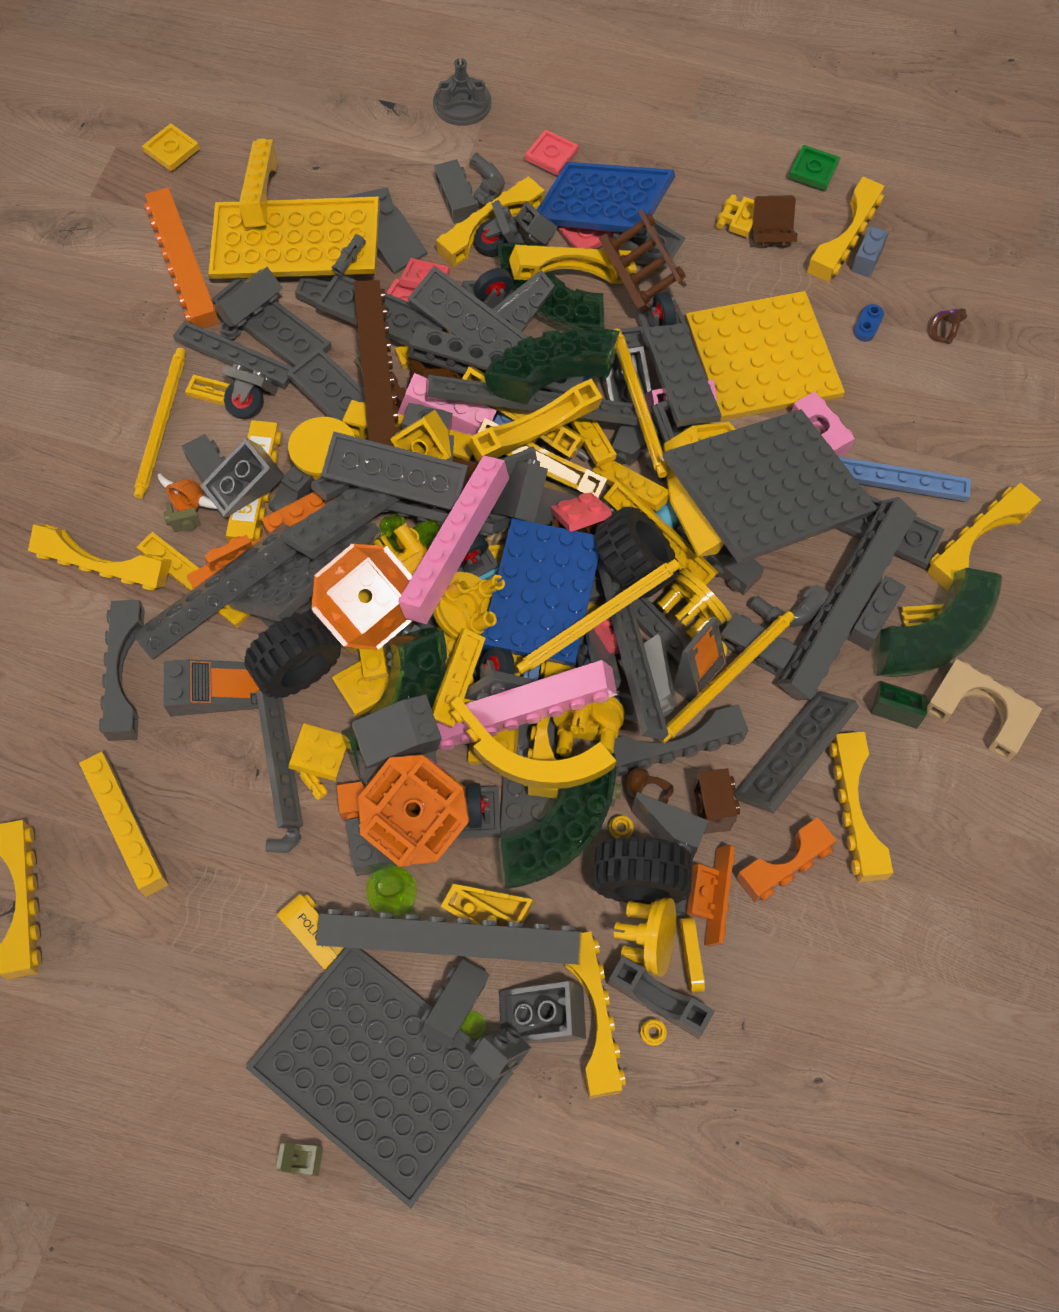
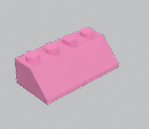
(466, 416)

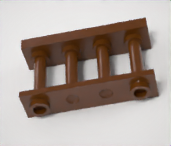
(622, 262)

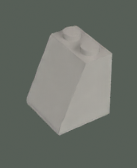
(661, 672)

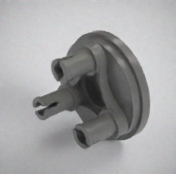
(462, 98)

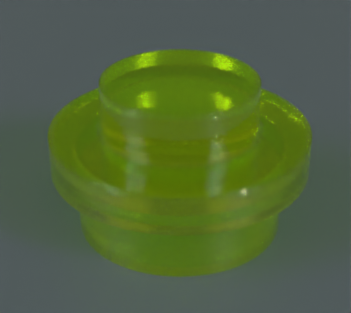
(474, 1026)

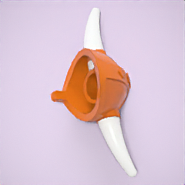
(185, 494)

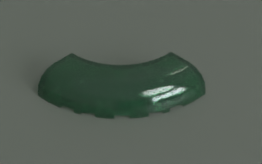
(564, 305)
(551, 358)
(945, 634)
(415, 671)
(559, 836)

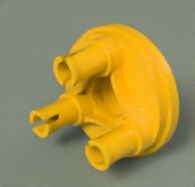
(311, 442)
(413, 551)
(699, 600)
(467, 604)
(591, 723)
(655, 935)

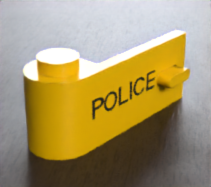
(303, 922)

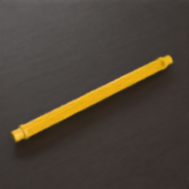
(641, 407)
(158, 427)
(597, 616)
(728, 675)

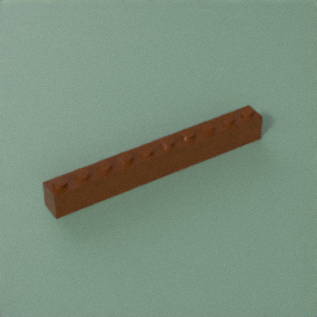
(375, 362)

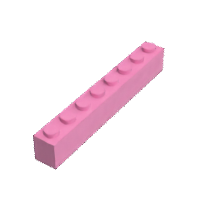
(454, 540)
(536, 701)

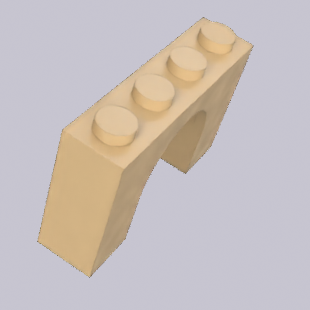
(1015, 711)

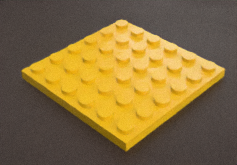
(763, 354)

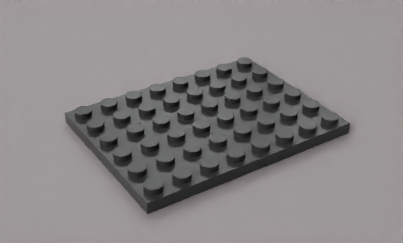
(769, 485)
(371, 1079)

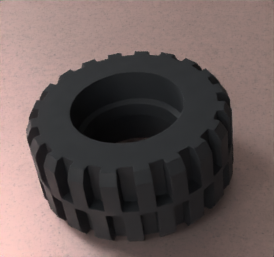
(633, 547)
(292, 655)
(642, 870)

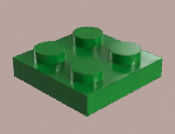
(814, 167)

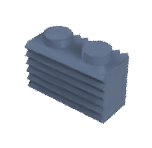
(869, 251)

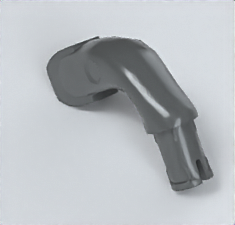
(493, 185)
(805, 612)

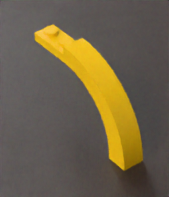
(528, 771)

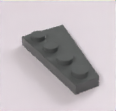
(526, 301)

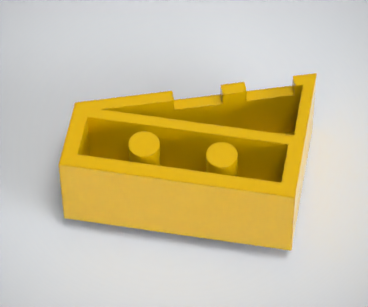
(486, 905)

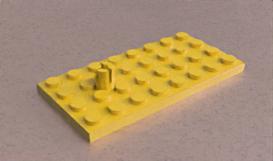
(297, 240)

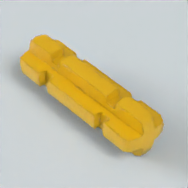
(314, 784)

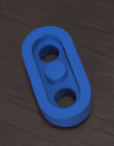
(871, 320)

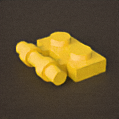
(742, 221)

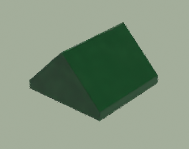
(900, 705)

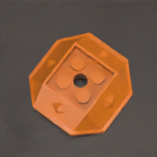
(337, 593)
(394, 828)

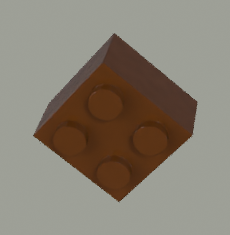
(716, 800)

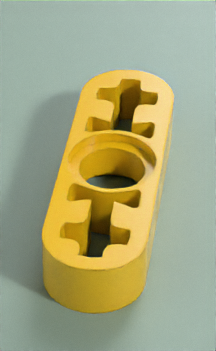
(692, 955)

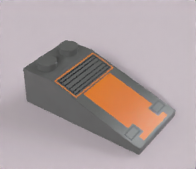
(700, 661)
(207, 687)

